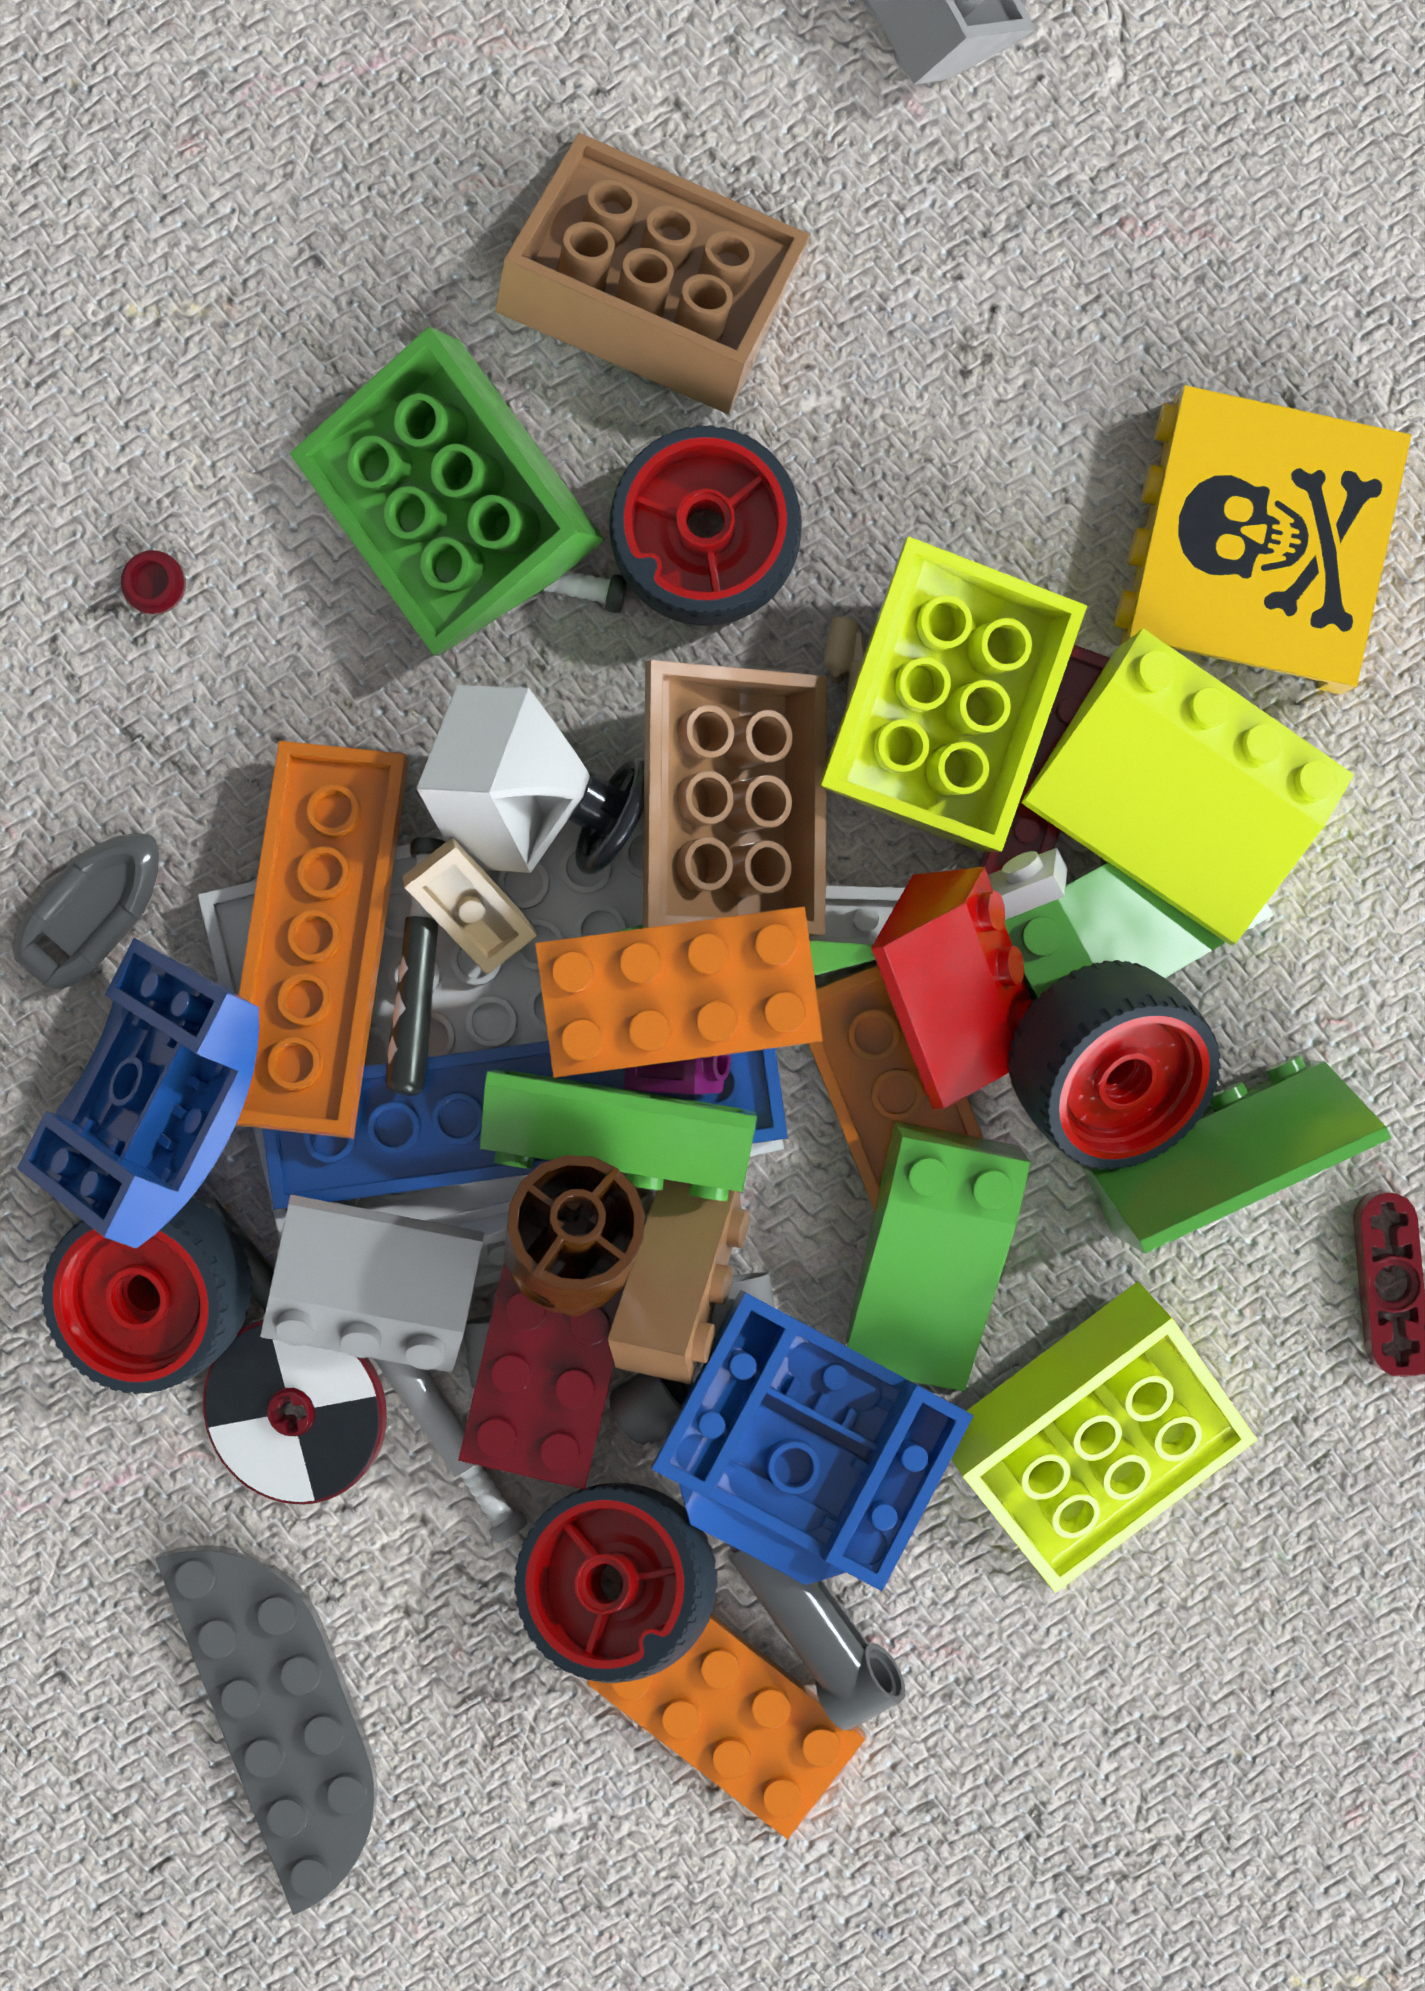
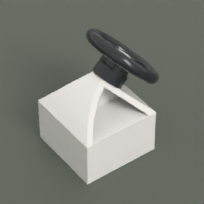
(511, 781)

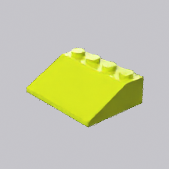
(952, 696)
(1187, 786)
(1098, 1436)

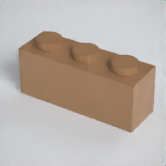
(676, 1282)

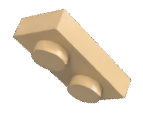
(469, 906)

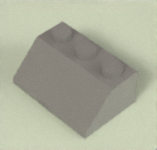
(948, 36)
(372, 1284)

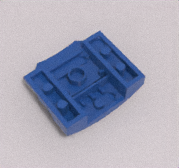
(150, 1101)
(806, 1449)

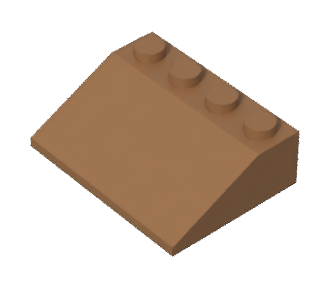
(650, 272)
(733, 793)

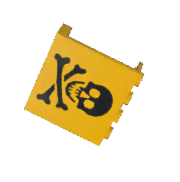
(1264, 535)

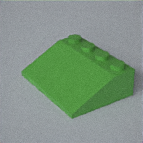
(445, 492)
(1239, 1153)

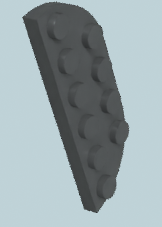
(279, 1712)

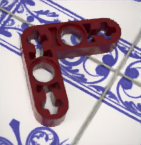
(1380, 1331)

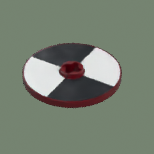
(274, 1450)

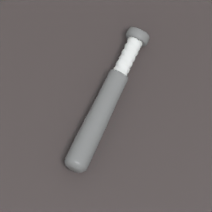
(446, 1433)

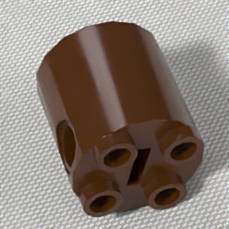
(573, 1234)

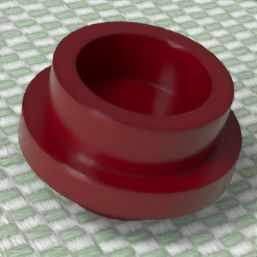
(153, 582)

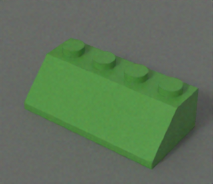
(630, 1129)

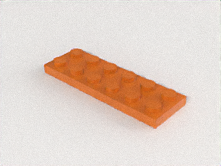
(319, 932)

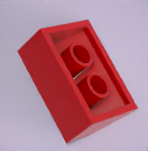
(953, 980)

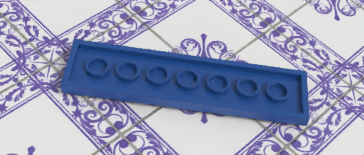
(437, 1134)

